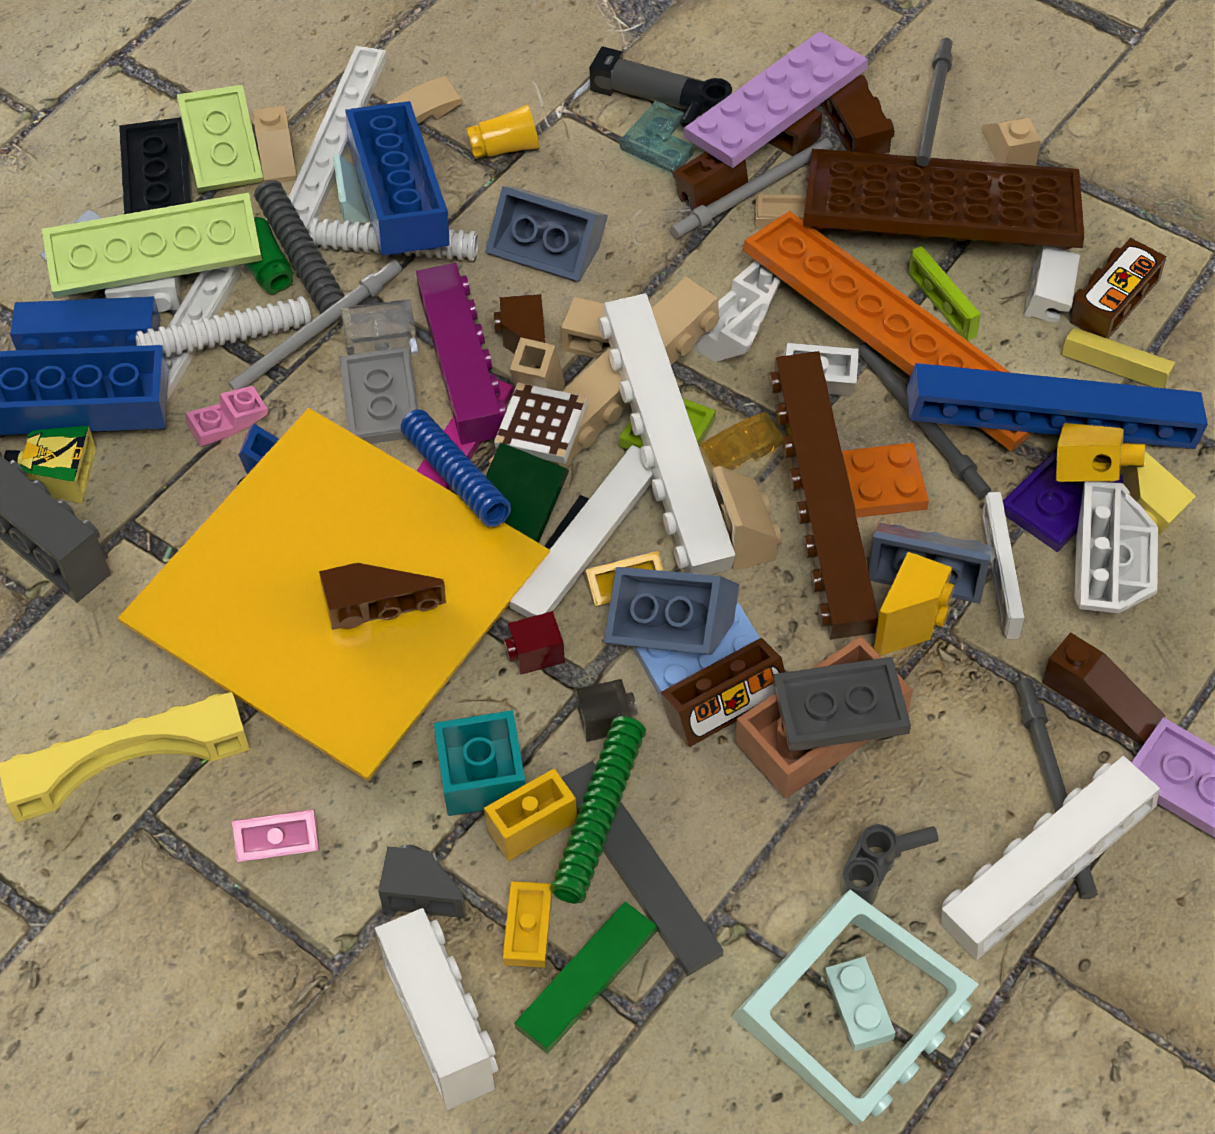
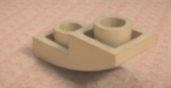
(431, 98)

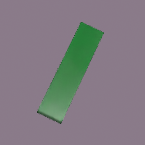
(585, 977)

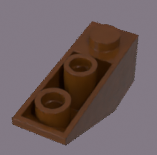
(371, 592)

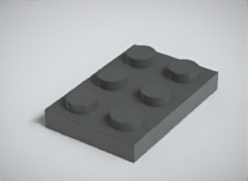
(841, 704)

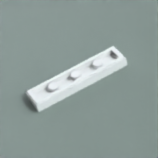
(1003, 566)

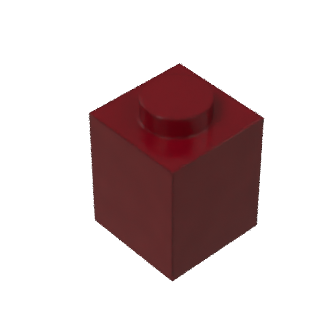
(535, 643)

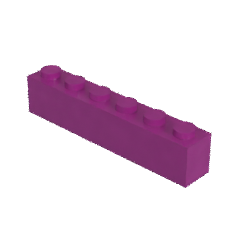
(460, 354)

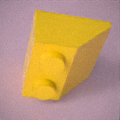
(914, 604)

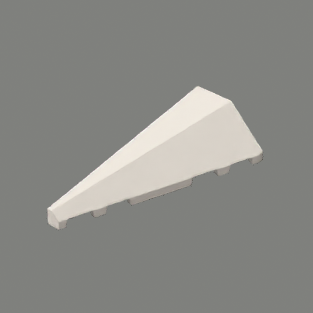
(740, 314)

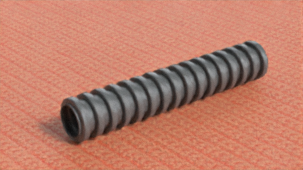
(298, 244)

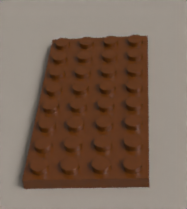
(945, 198)

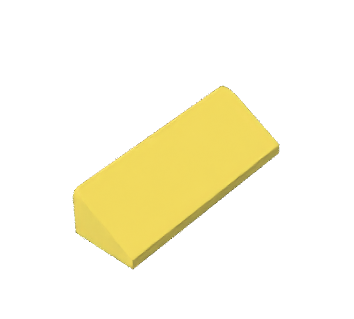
(1117, 358)

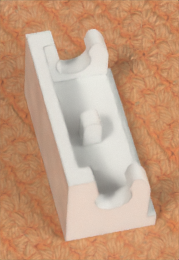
(1051, 283)

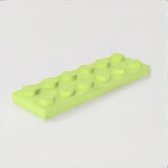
(151, 245)

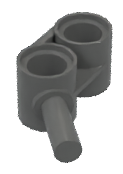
(873, 867)

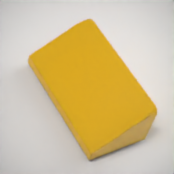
(601, 578)

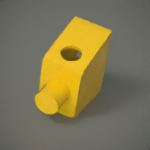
(1094, 453)

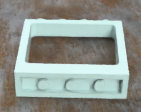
(851, 908)

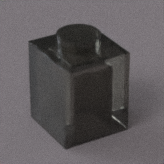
(600, 705)

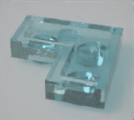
(653, 139)

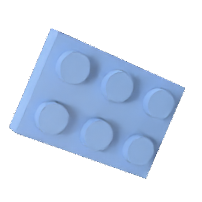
(671, 667)

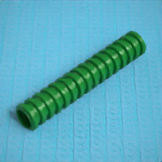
(598, 810)

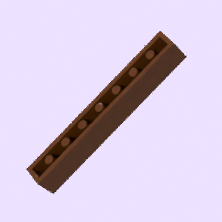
(824, 496)

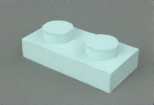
(859, 1004)

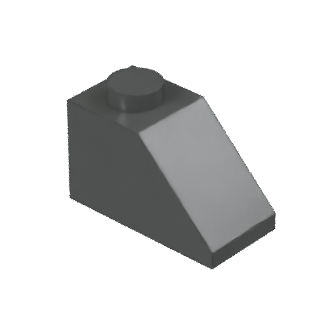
(416, 881)

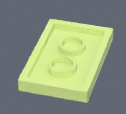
(220, 138)

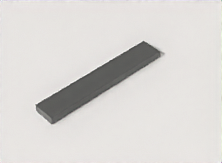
(652, 884)

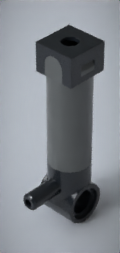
(695, 96)

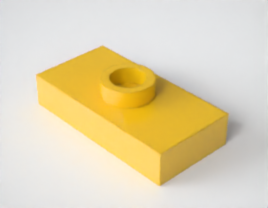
(527, 924)

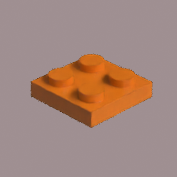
(885, 480)

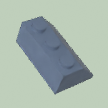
(545, 232)
(966, 557)
(670, 610)

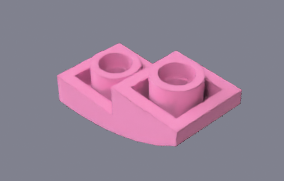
(233, 413)

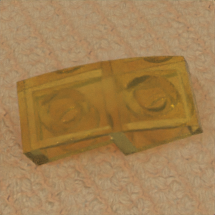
(742, 441)

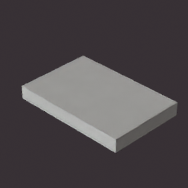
(378, 393)

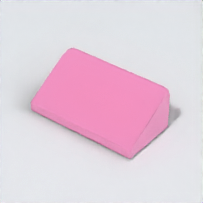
(275, 835)

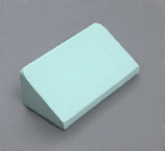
(349, 191)

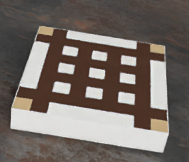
(542, 422)

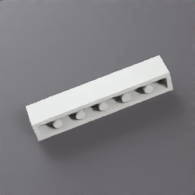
(1048, 856)

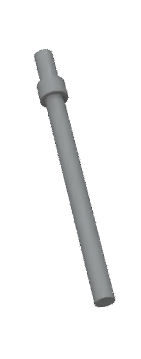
(703, 215)
(369, 286)

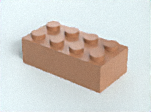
(764, 740)

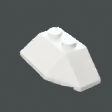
(1114, 550)

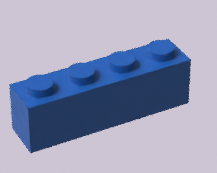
(82, 322)

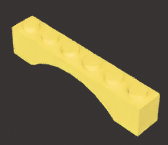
(45, 778)

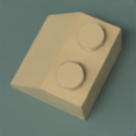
(746, 518)

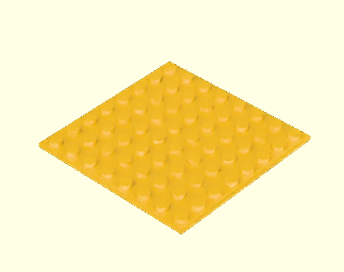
(251, 606)

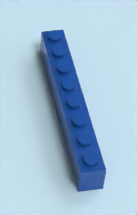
(1047, 403)

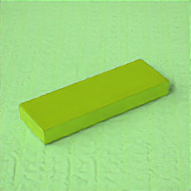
(944, 293)

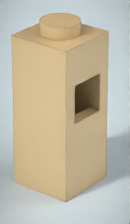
(532, 354)

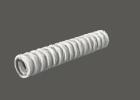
(363, 237)
(228, 327)

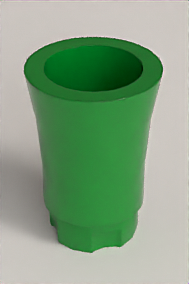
(274, 270)

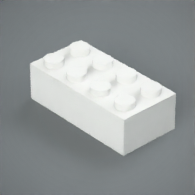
(438, 1008)

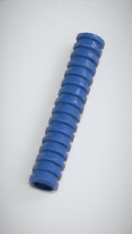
(455, 468)

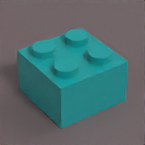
(478, 760)

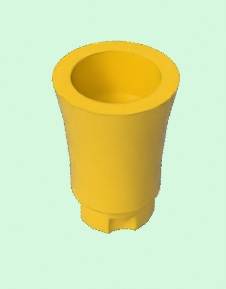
(504, 134)

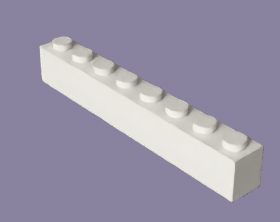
(666, 436)

